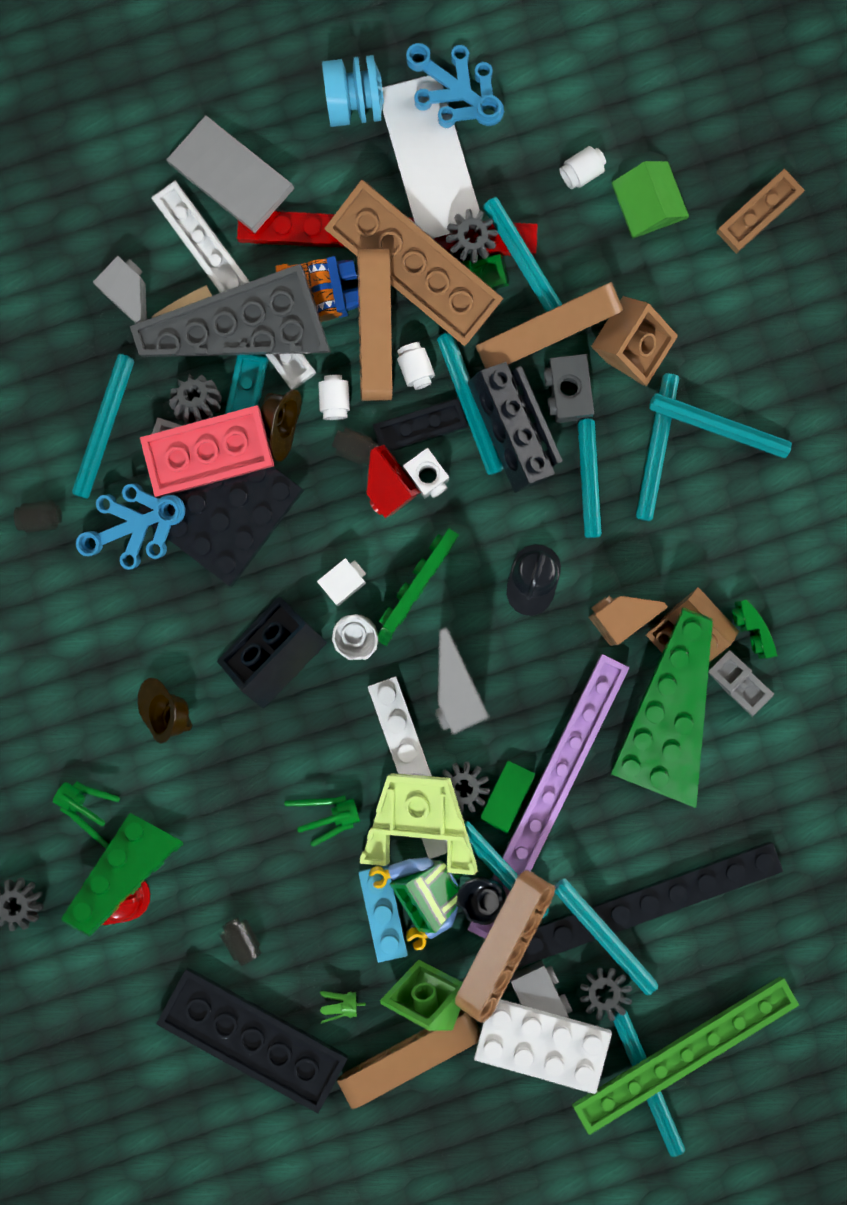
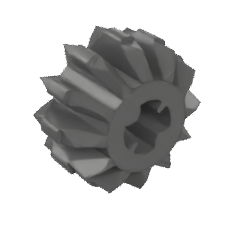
(461, 229)
(195, 399)
(472, 782)
(24, 897)
(610, 1004)

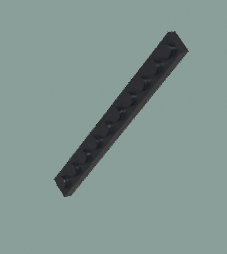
(656, 900)

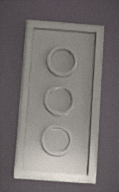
(230, 174)

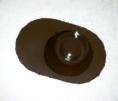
(280, 420)
(161, 711)

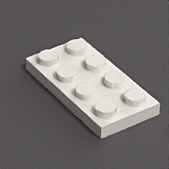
(544, 1046)

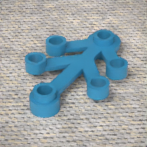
(457, 89)
(136, 524)

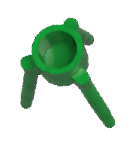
(70, 800)
(344, 814)

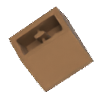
(722, 630)

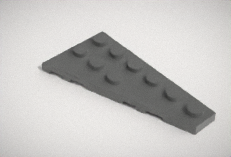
(251, 319)

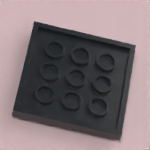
(231, 519)

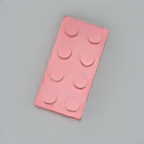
(207, 451)

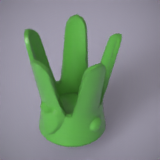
(347, 1008)

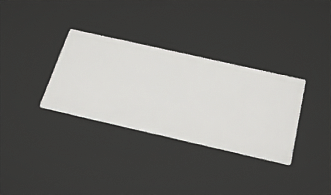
(428, 158)

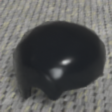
(481, 900)

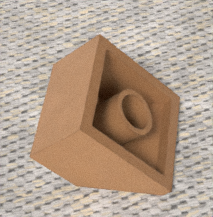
(635, 340)
(623, 616)

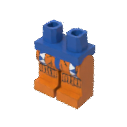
(326, 287)

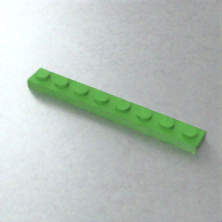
(685, 1055)

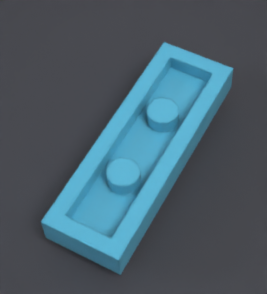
(383, 917)

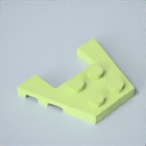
(420, 809)

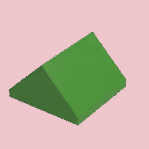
(649, 198)
(425, 997)

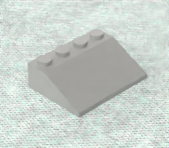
(456, 693)

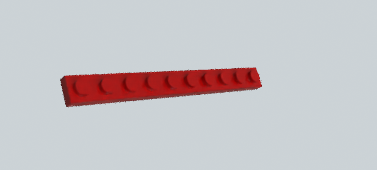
(309, 230)

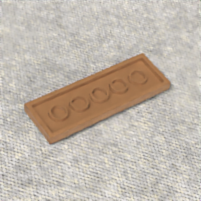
(418, 263)

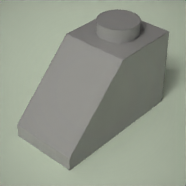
(124, 288)

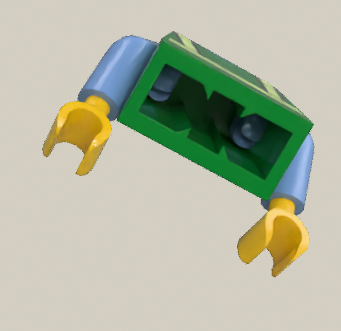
(426, 894)

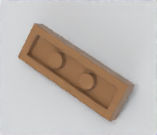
(760, 211)

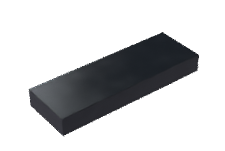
(421, 425)

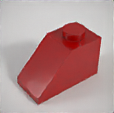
(388, 483)

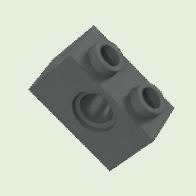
(576, 372)

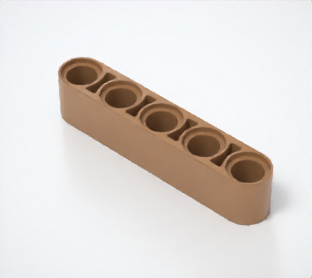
(375, 324)
(551, 326)
(504, 946)
(407, 1060)

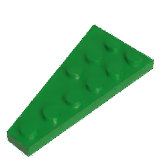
(667, 729)

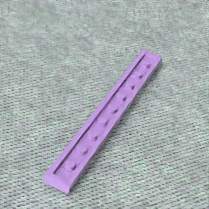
(561, 770)

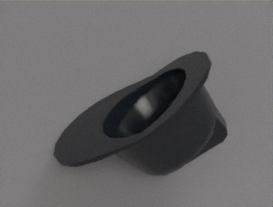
(533, 579)

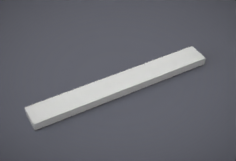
(220, 267)

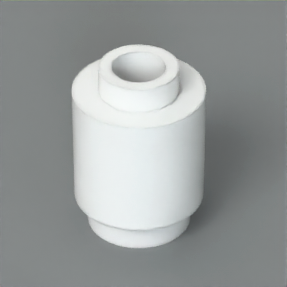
(583, 167)
(415, 365)
(334, 397)

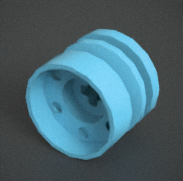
(352, 90)

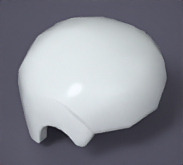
(355, 637)

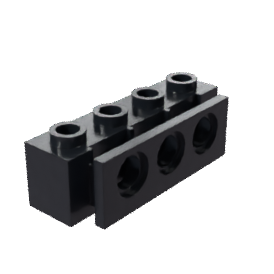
(520, 435)

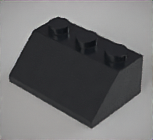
(271, 652)

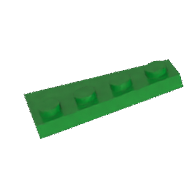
(410, 593)
(122, 868)

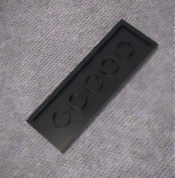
(252, 1040)

